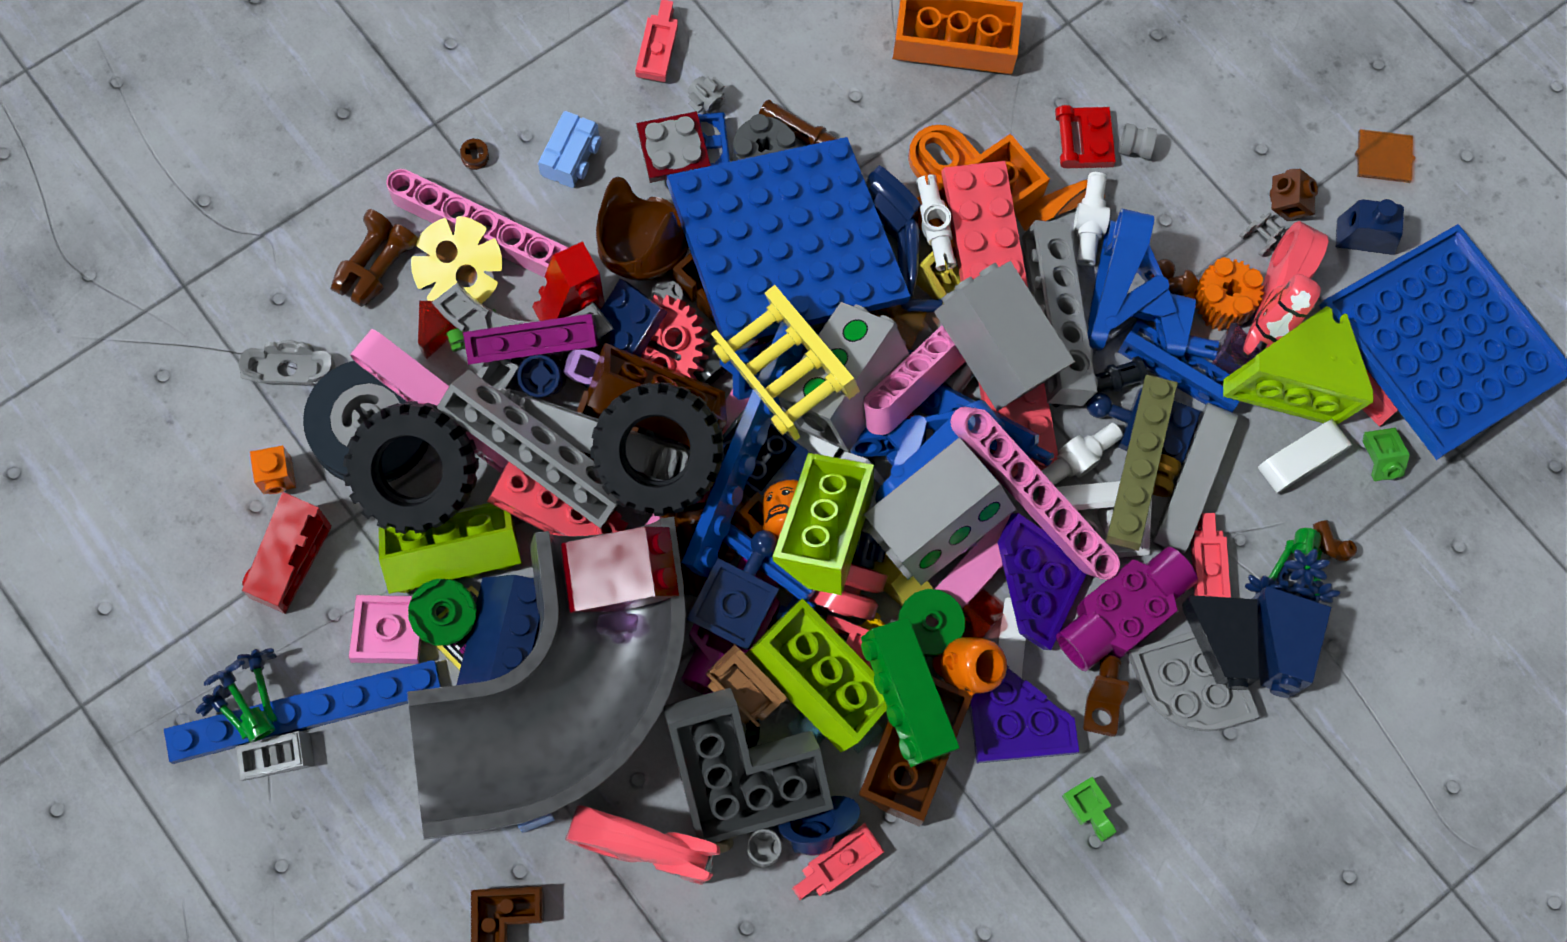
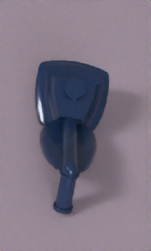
(899, 217)

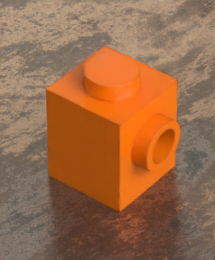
(273, 470)

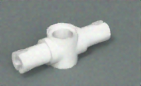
(1091, 219)
(940, 236)
(1082, 454)

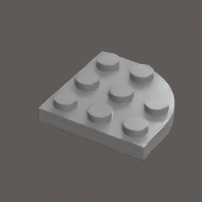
(1183, 688)

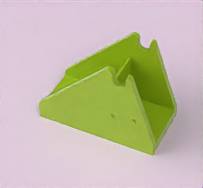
(1307, 373)

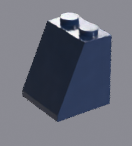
(1289, 640)

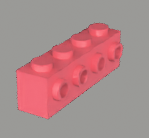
(536, 505)

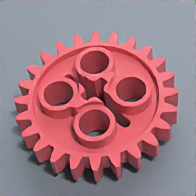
(677, 321)

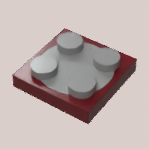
(672, 145)

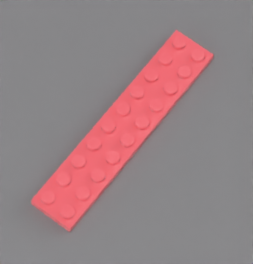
(988, 234)

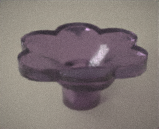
(617, 625)

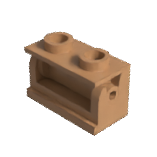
(750, 686)

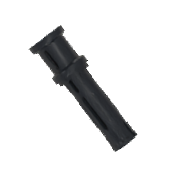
(1120, 376)

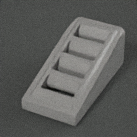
(297, 755)

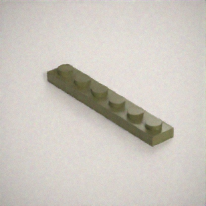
(1141, 463)

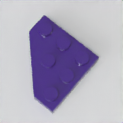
(1038, 579)
(1019, 723)

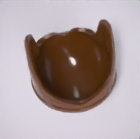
(638, 235)

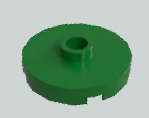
(439, 594)
(946, 612)

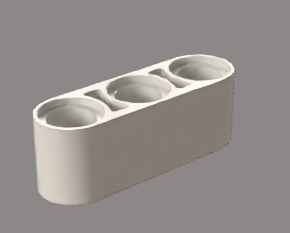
(1304, 456)

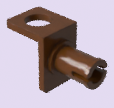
(1105, 695)

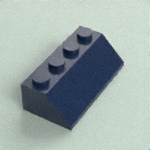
(503, 628)

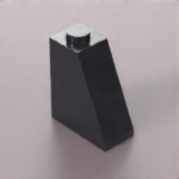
(1227, 637)

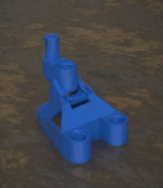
(1122, 255)
(907, 444)

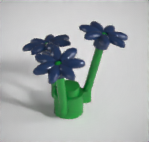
(1309, 563)
(255, 723)

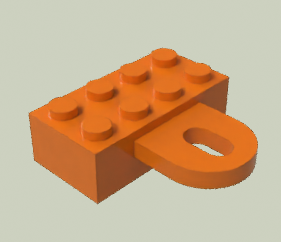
(959, 33)
(1025, 177)

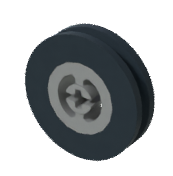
(327, 415)

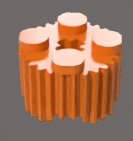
(1228, 293)

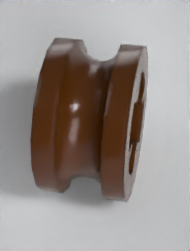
(474, 164)

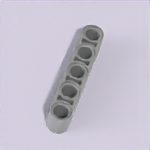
(1195, 478)

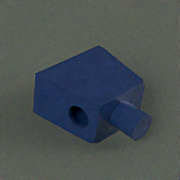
(1371, 226)

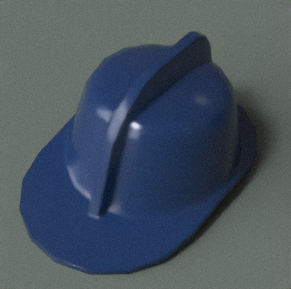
(818, 832)

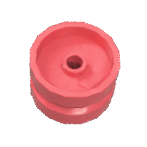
(851, 601)

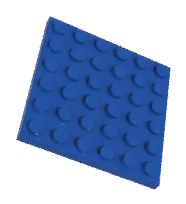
(787, 223)
(1448, 340)

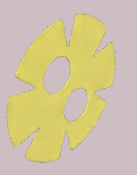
(466, 238)

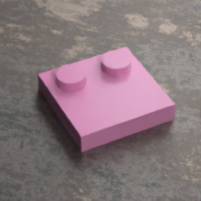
(383, 631)

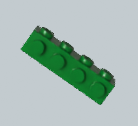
(908, 692)

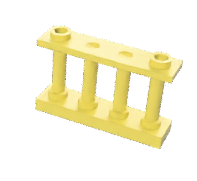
(817, 356)

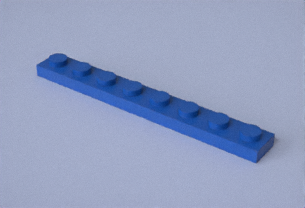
(736, 468)
(305, 711)

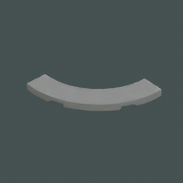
(471, 315)

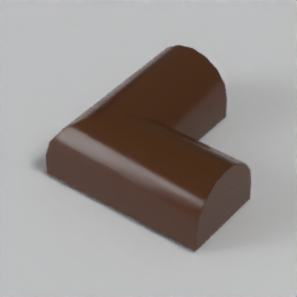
(497, 908)

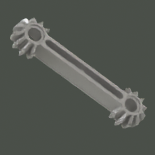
(644, 453)

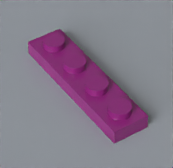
(530, 338)

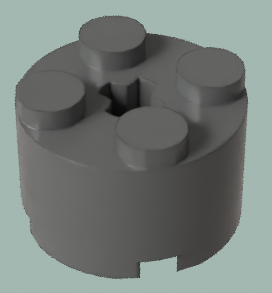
(762, 136)

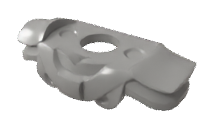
(263, 364)

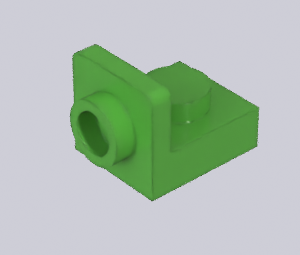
(1387, 453)

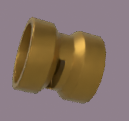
(1167, 470)

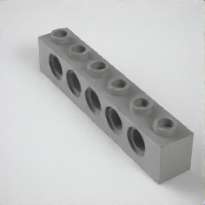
(1057, 291)
(528, 445)

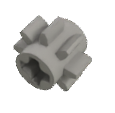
(706, 95)

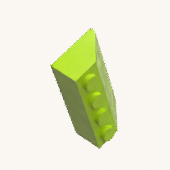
(825, 522)
(464, 546)
(820, 675)

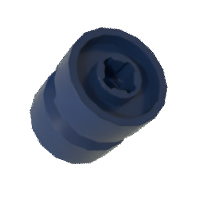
(541, 376)

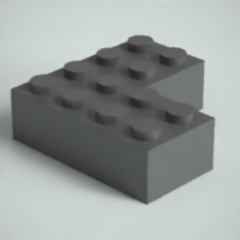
(736, 786)

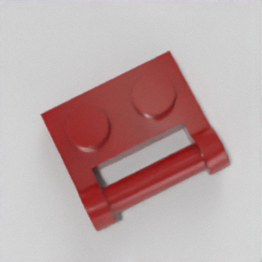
(1095, 137)

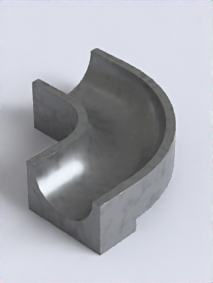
(554, 722)

